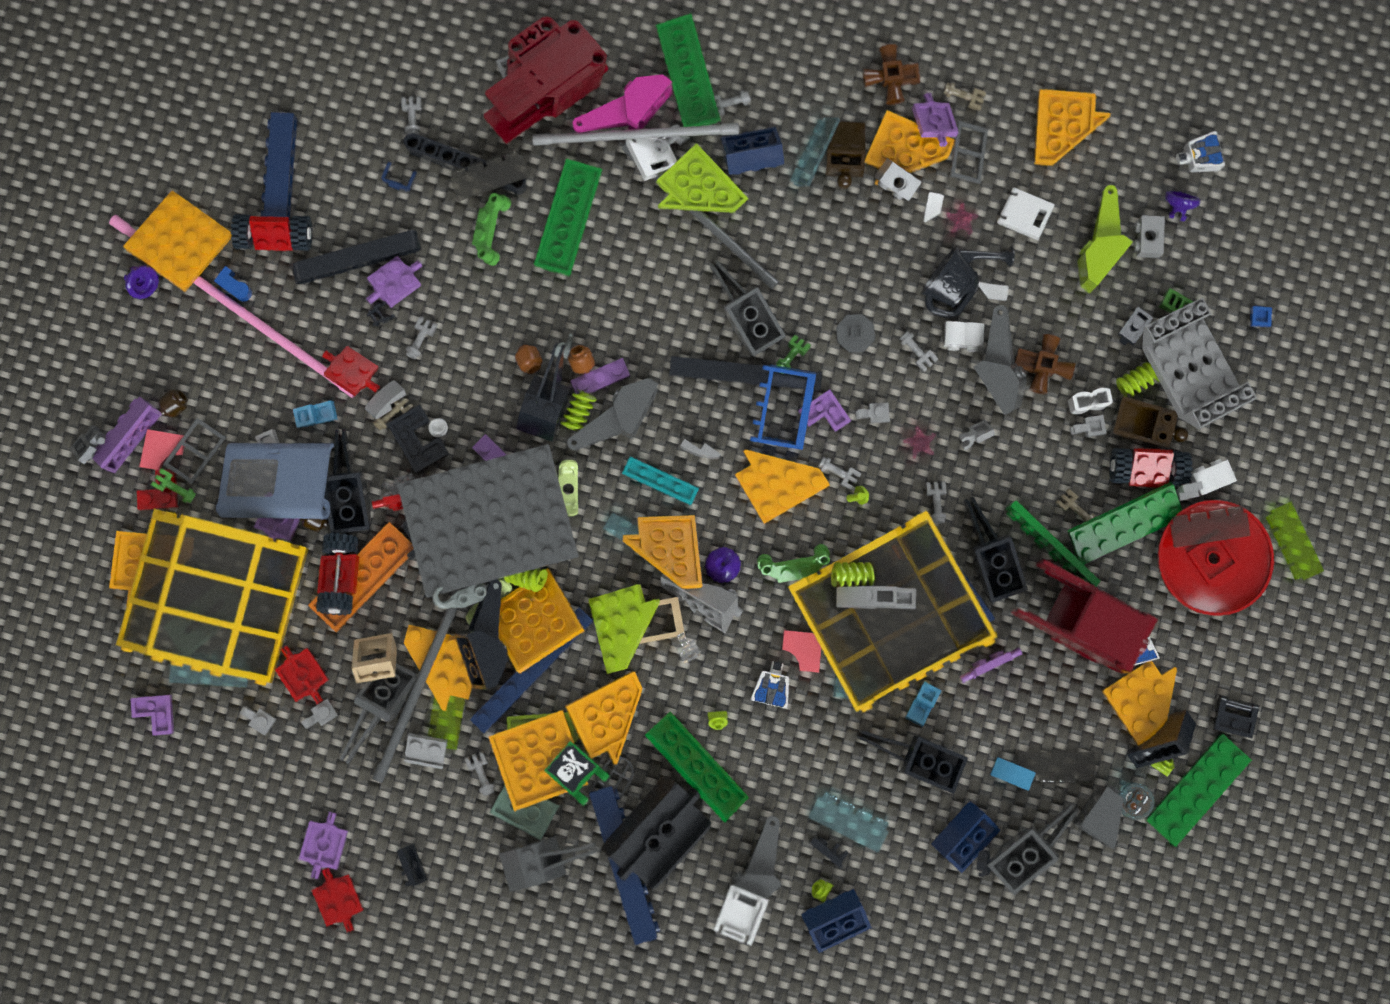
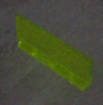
(1297, 541)
(447, 721)

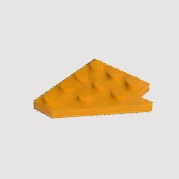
(902, 143)
(778, 484)
(669, 546)
(126, 558)
(448, 672)
(1142, 700)
(606, 716)

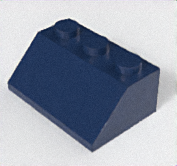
(752, 150)
(965, 836)
(836, 920)

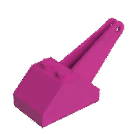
(634, 109)

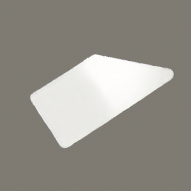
(933, 206)
(993, 291)

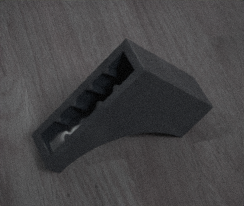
(1168, 743)

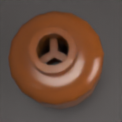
(528, 359)
(581, 359)

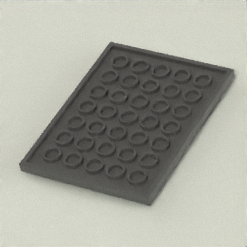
(487, 520)

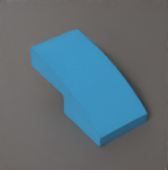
(315, 414)
(923, 704)
(1012, 773)

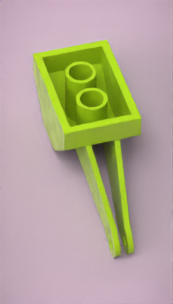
(1106, 245)

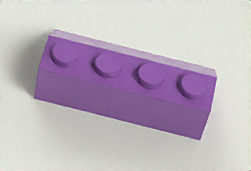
(126, 435)

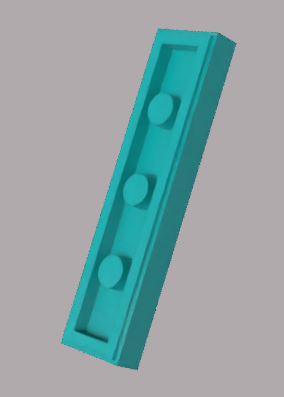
(660, 480)

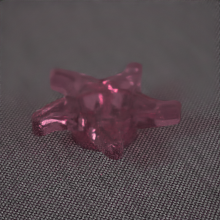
(961, 220)
(920, 443)

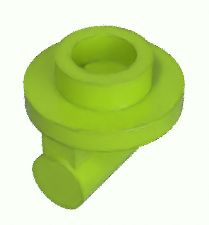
(860, 495)
(717, 719)
(1164, 767)
(821, 890)

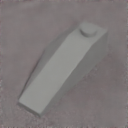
(711, 601)

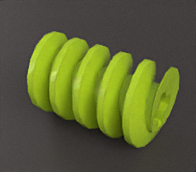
(1136, 379)
(579, 410)
(852, 572)
(531, 580)

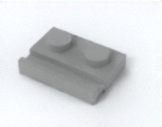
(425, 751)

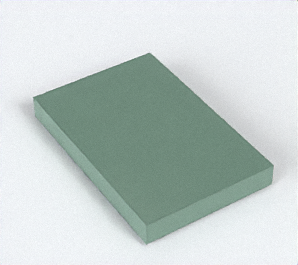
(531, 819)

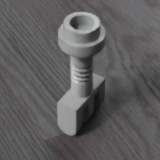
(744, 97)
(411, 108)
(661, 145)
(413, 352)
(923, 357)
(847, 476)
(938, 517)
(478, 766)

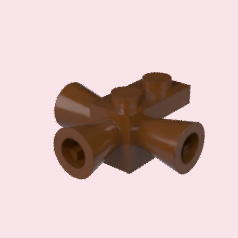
(892, 74)
(1044, 364)

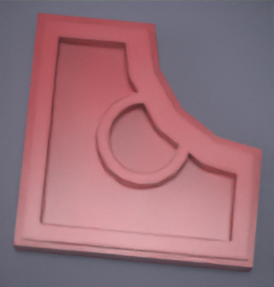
(158, 448)
(804, 648)

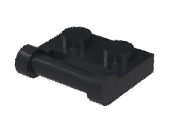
(1235, 723)

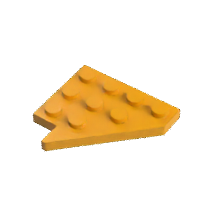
(1063, 123)

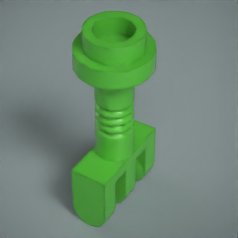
(795, 349)
(165, 482)

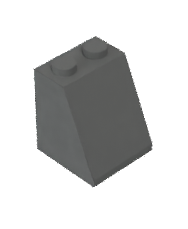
(1102, 815)

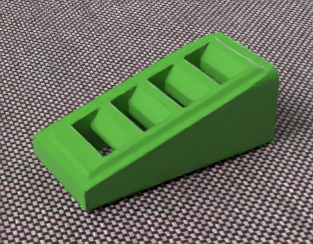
(1170, 293)

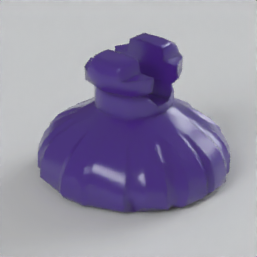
(1181, 202)
(141, 281)
(728, 571)

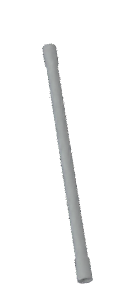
(723, 129)

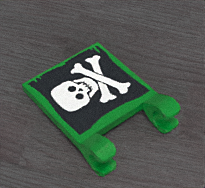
(573, 769)

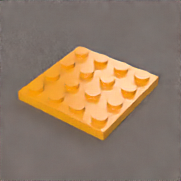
(178, 241)
(536, 623)
(526, 753)

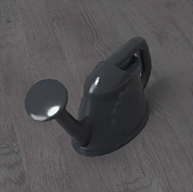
(956, 278)

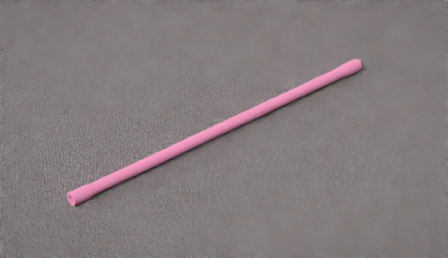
(125, 228)

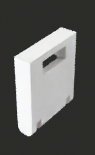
(645, 155)
(1022, 212)
(741, 918)

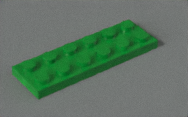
(688, 72)
(568, 217)
(1124, 523)
(1045, 539)
(697, 766)
(1198, 790)

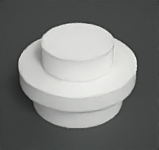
(438, 427)

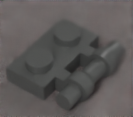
(84, 446)

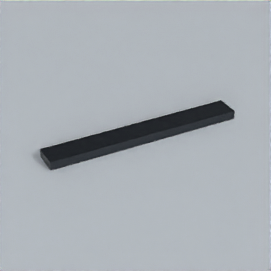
(736, 373)

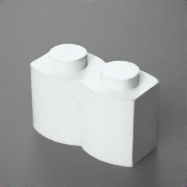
(963, 335)
(1087, 401)
(1214, 477)

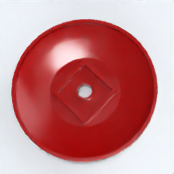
(1222, 587)

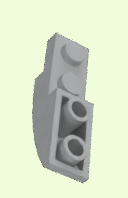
(876, 597)

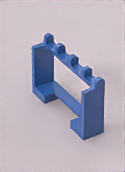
(811, 376)

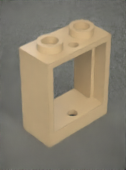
(677, 619)
(384, 666)

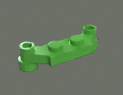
(486, 225)
(796, 568)

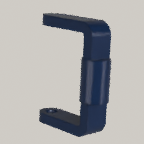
(394, 184)

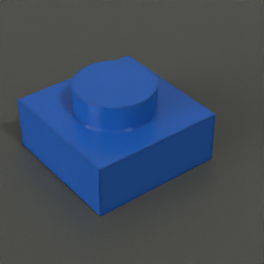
(1261, 316)

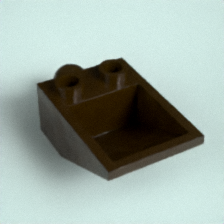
(846, 153)
(1145, 422)

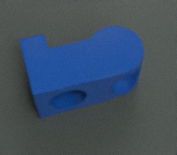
(237, 289)

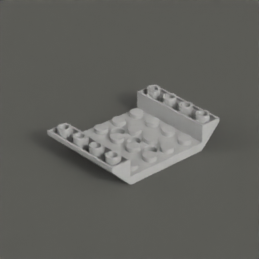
(1184, 340)

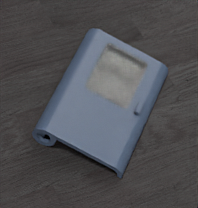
(274, 484)

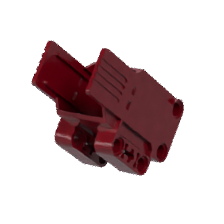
(547, 70)
(1093, 622)

